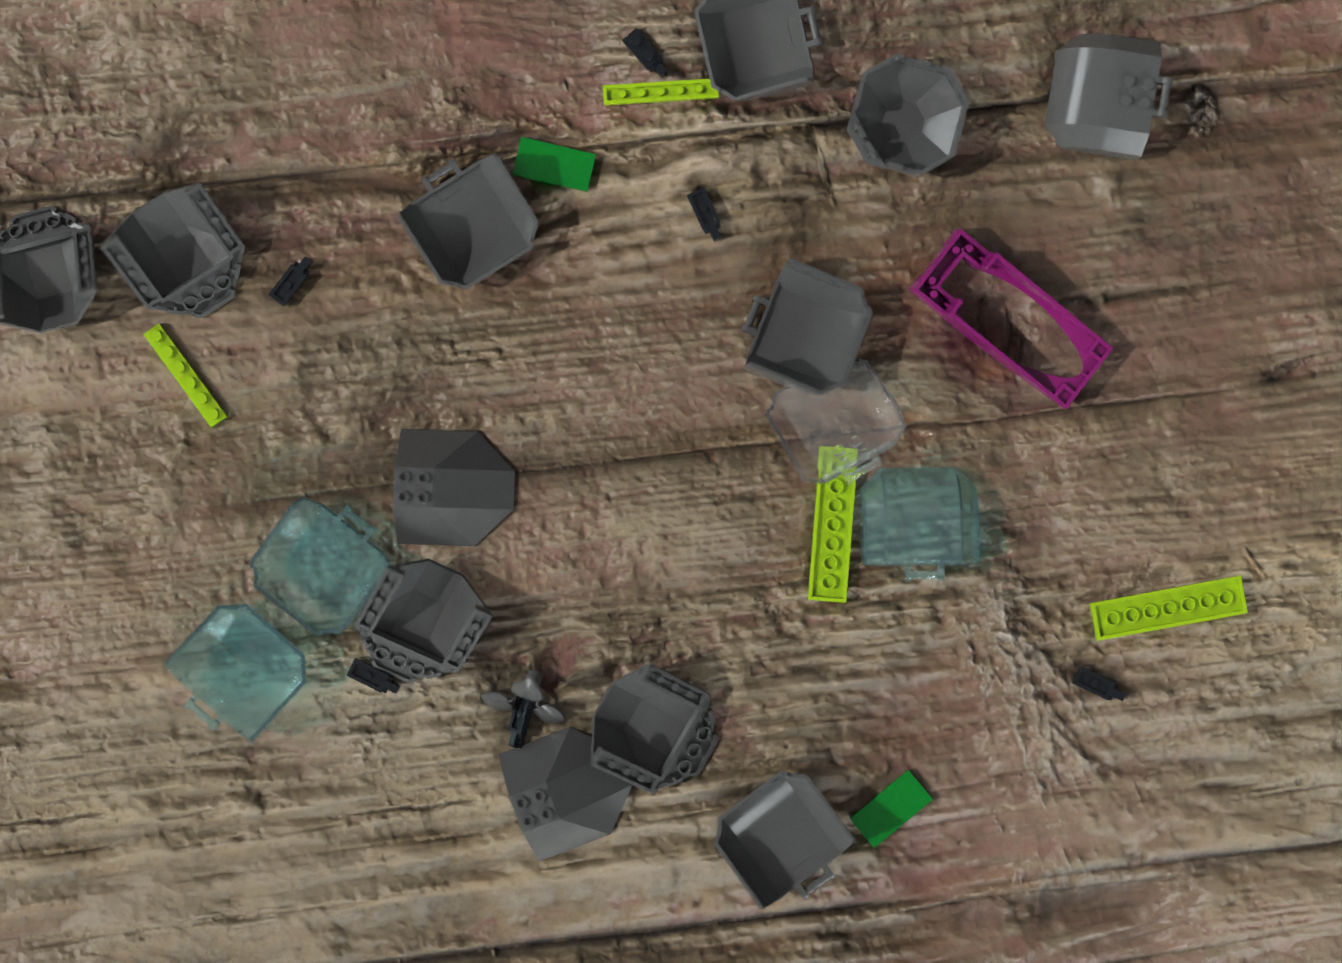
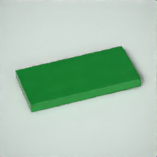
(554, 164)
(890, 808)

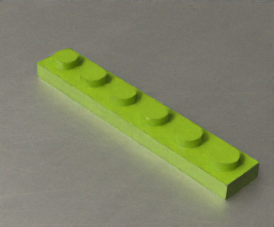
(658, 92)
(185, 375)

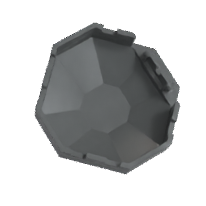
(908, 115)

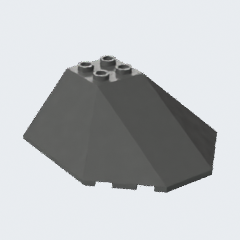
(178, 253)
(46, 270)
(449, 488)
(421, 620)
(652, 729)
(560, 794)

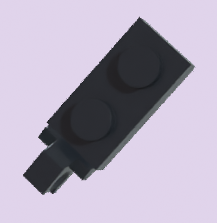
(644, 52)
(705, 213)
(291, 281)
(372, 677)
(1097, 684)
(520, 721)

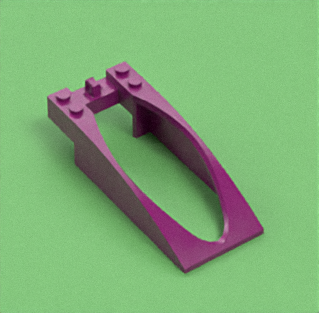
(963, 247)

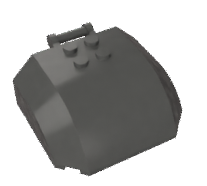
(757, 46)
(1106, 94)
(470, 222)
(807, 330)
(781, 838)

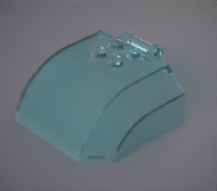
(919, 520)
(318, 566)
(238, 670)

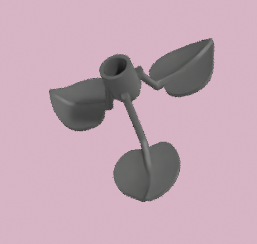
(529, 690)

